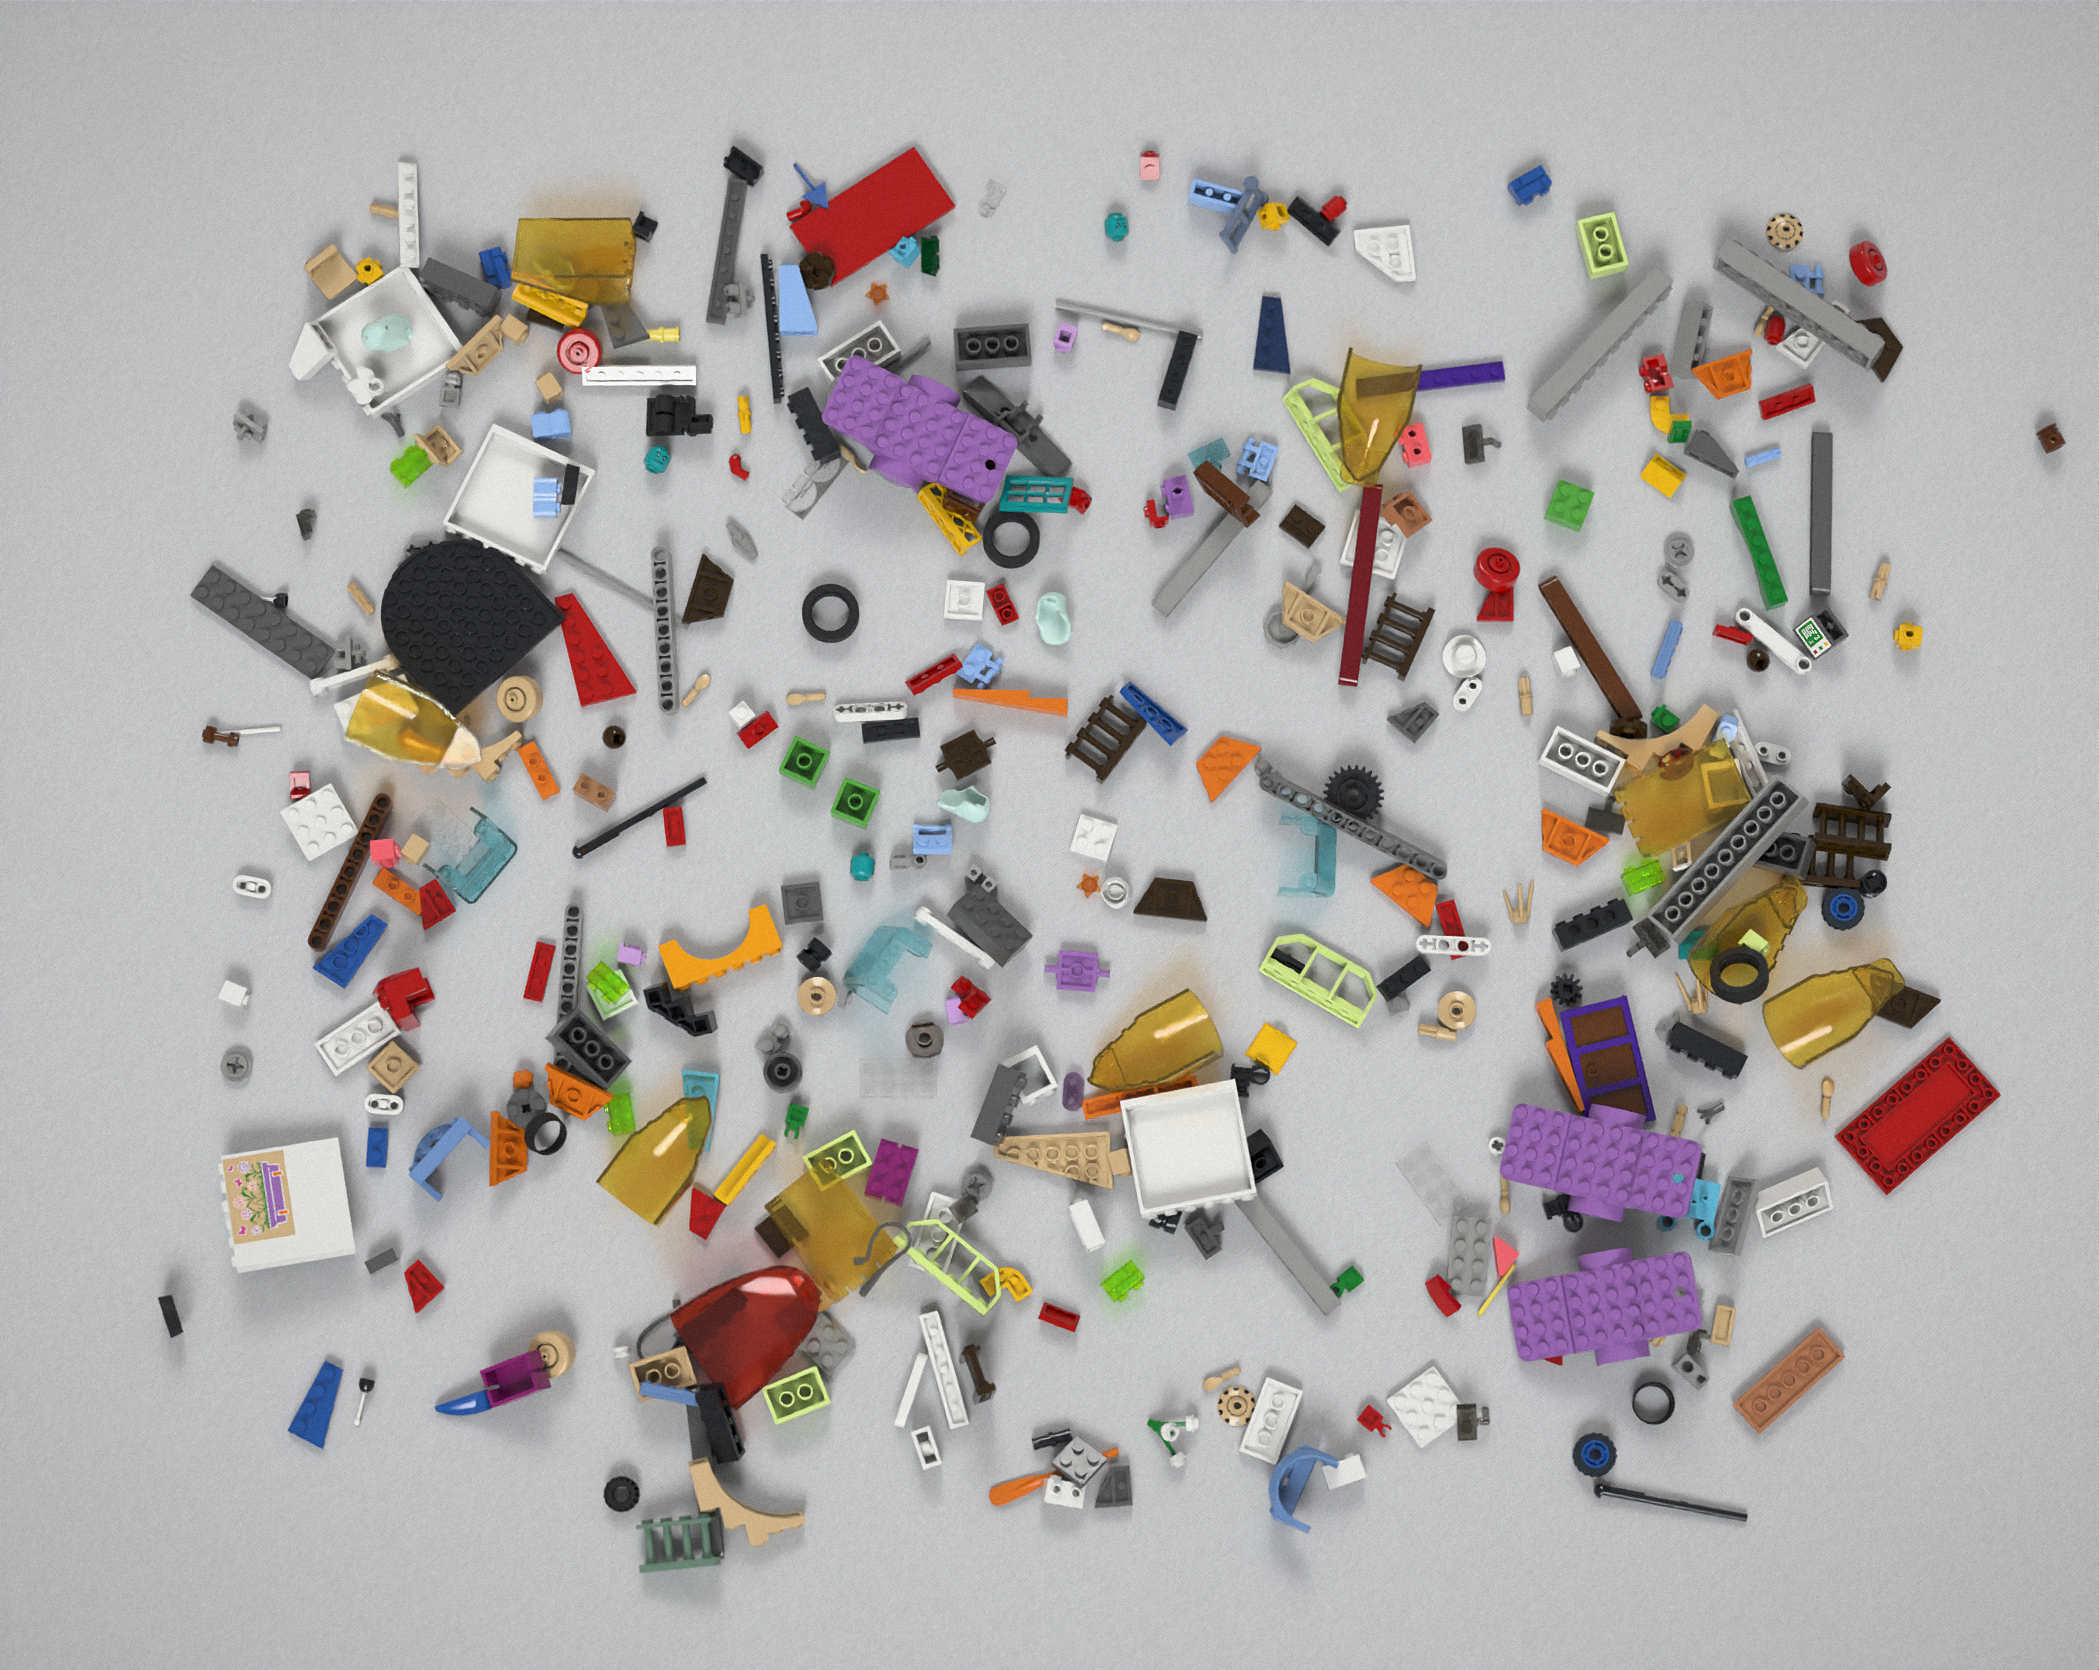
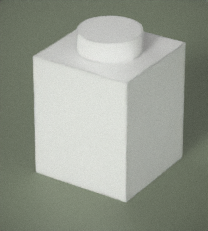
(1566, 662)
(742, 715)
(234, 994)

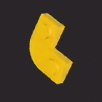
(1660, 413)
(1008, 1278)

